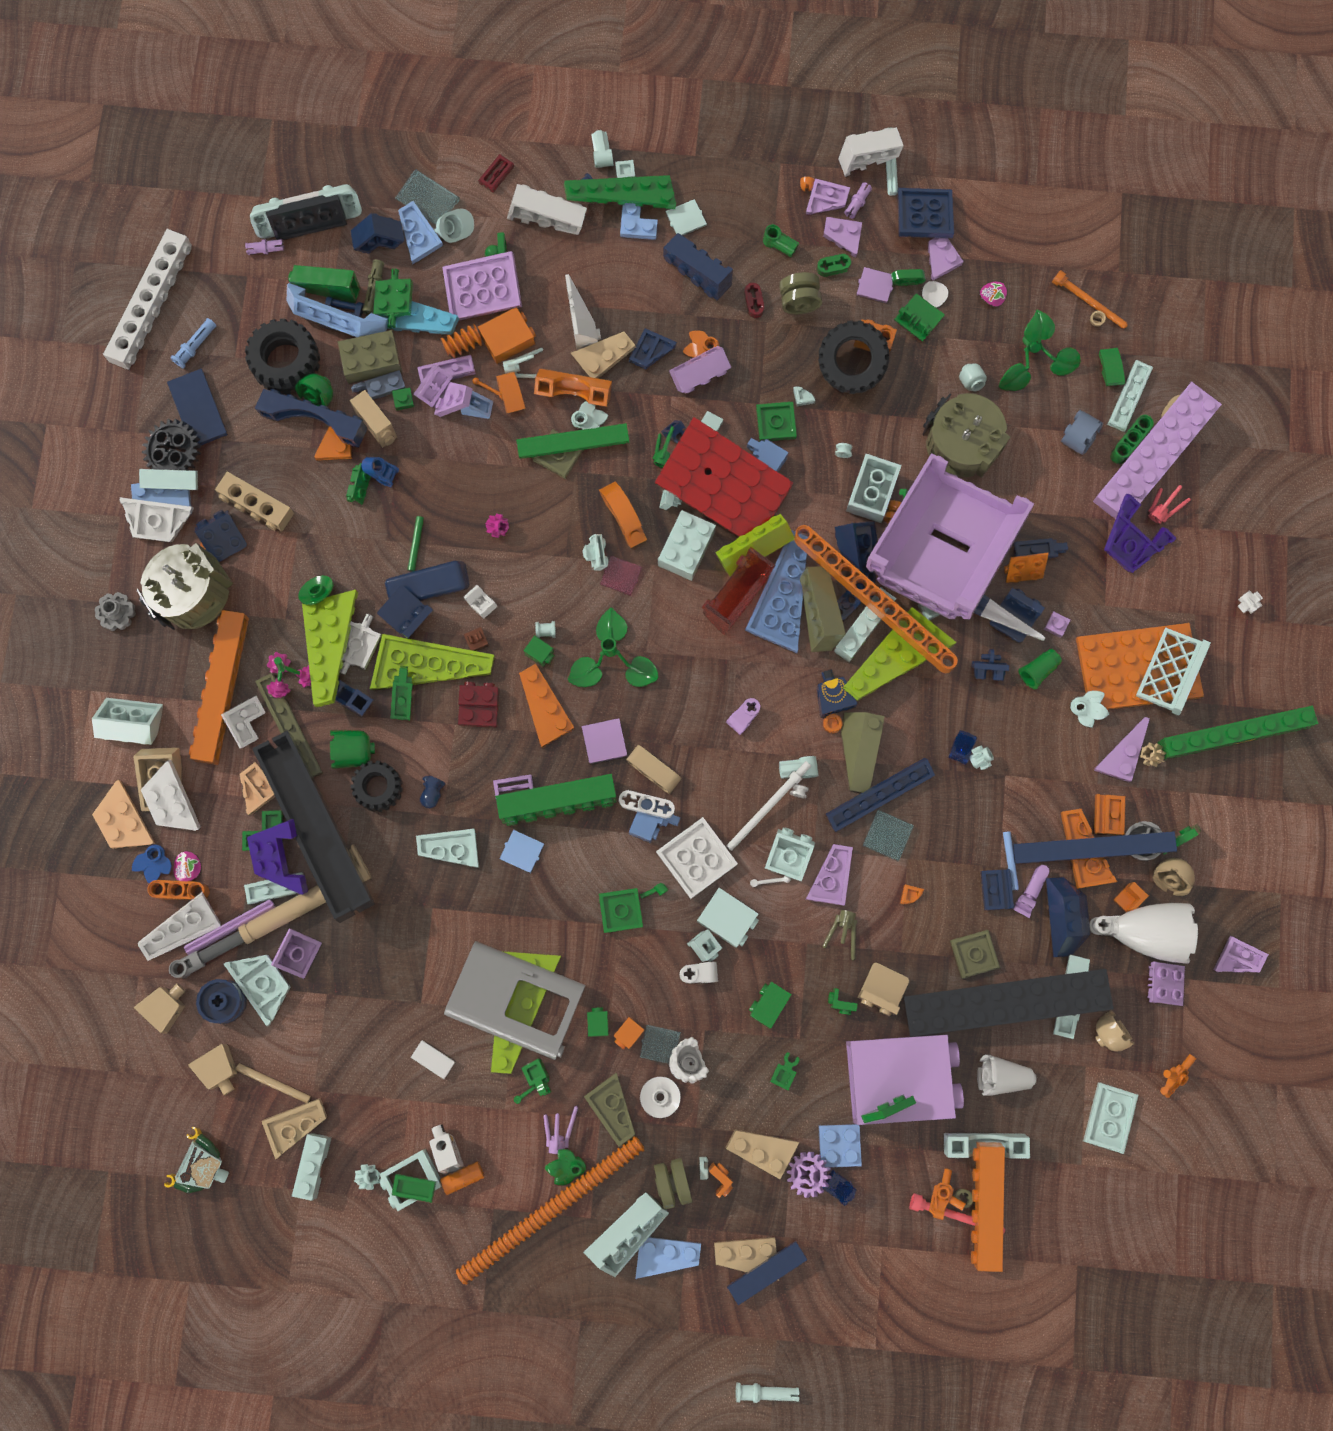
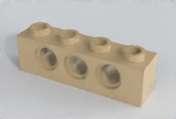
(231, 485)

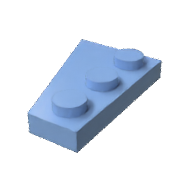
(418, 232)
(666, 1255)

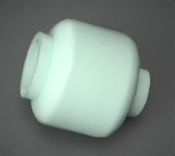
(972, 377)

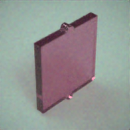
(620, 575)

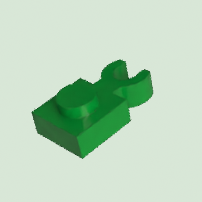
(783, 1074)

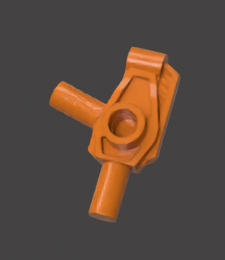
(1177, 1076)
(942, 1196)

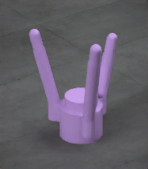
(556, 1142)

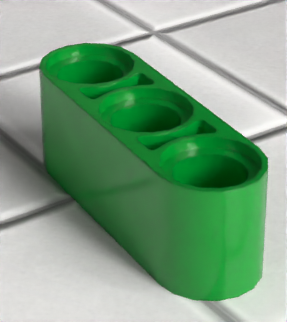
(1135, 432)

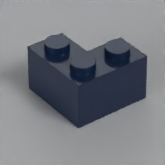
(376, 232)

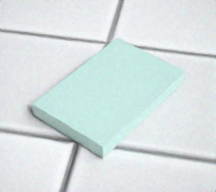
(1110, 1118)

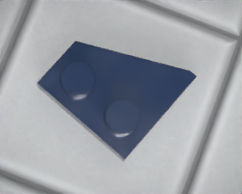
(650, 349)

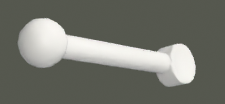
(754, 883)

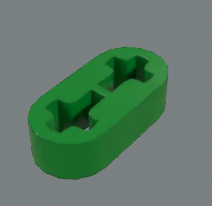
(833, 265)
(908, 277)

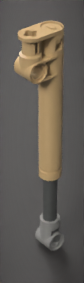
(261, 925)

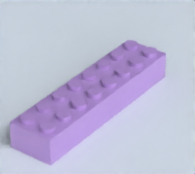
(1159, 449)

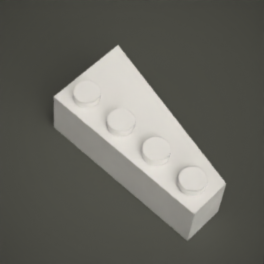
(546, 210)

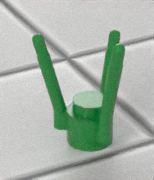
(660, 458)

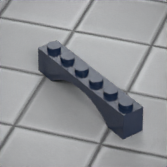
(278, 407)

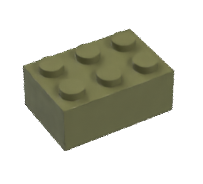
(369, 356)

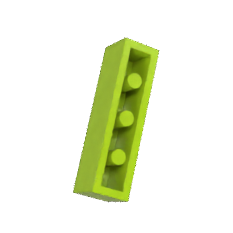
(762, 538)

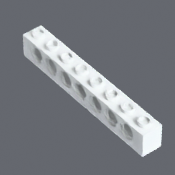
(146, 289)

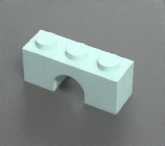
(308, 1174)

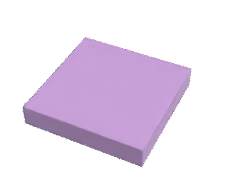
(604, 741)

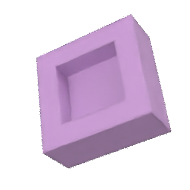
(1057, 624)

